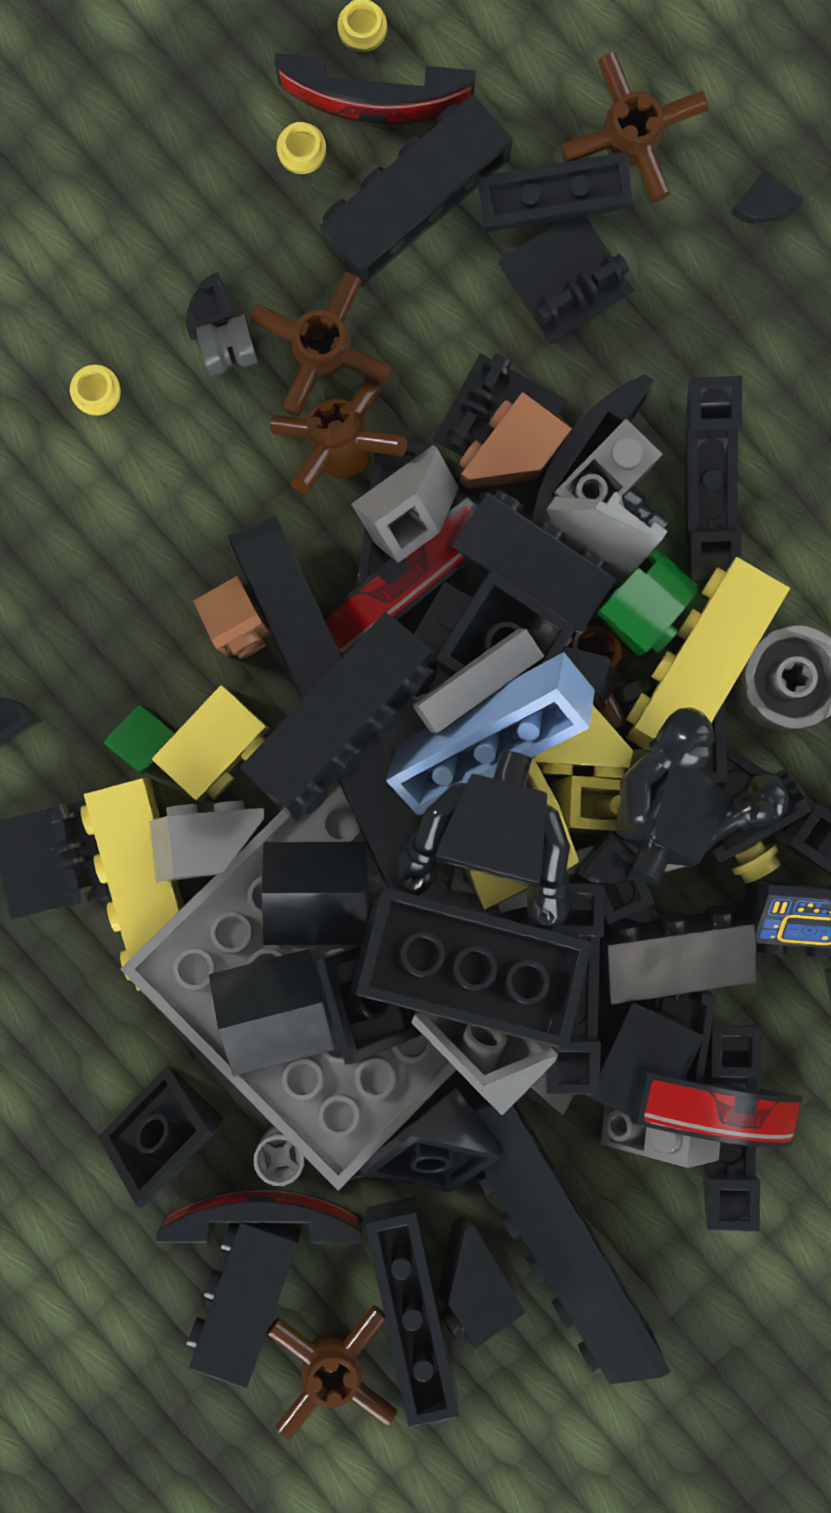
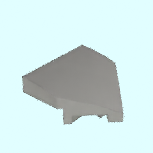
(606, 531)

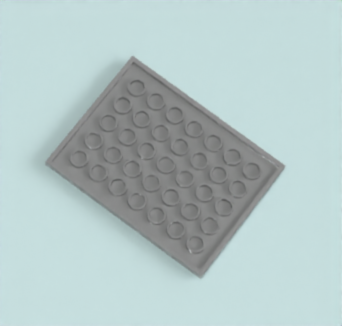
(317, 1102)

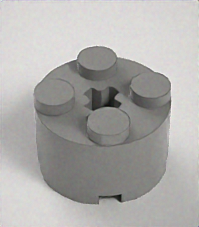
(763, 691)

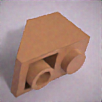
(517, 449)
(232, 619)

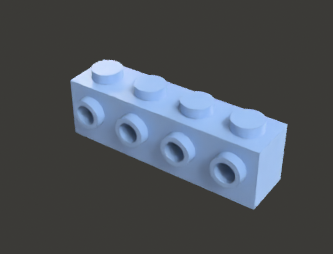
(519, 717)

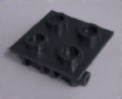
(566, 276)
(481, 396)
(48, 861)

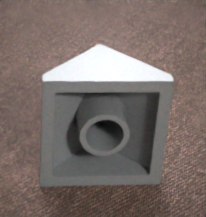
(491, 1061)

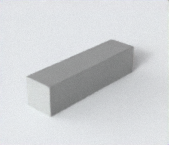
(478, 680)

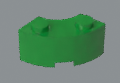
(649, 603)

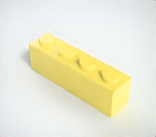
(713, 648)
(125, 860)

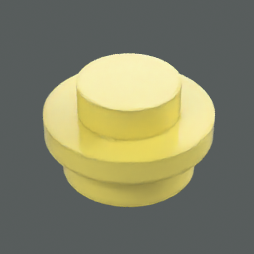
(362, 26)
(301, 148)
(95, 390)
(756, 862)

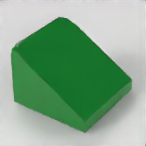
(139, 739)

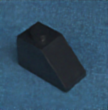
(474, 1288)

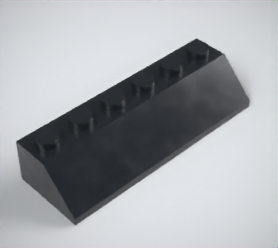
(567, 1252)

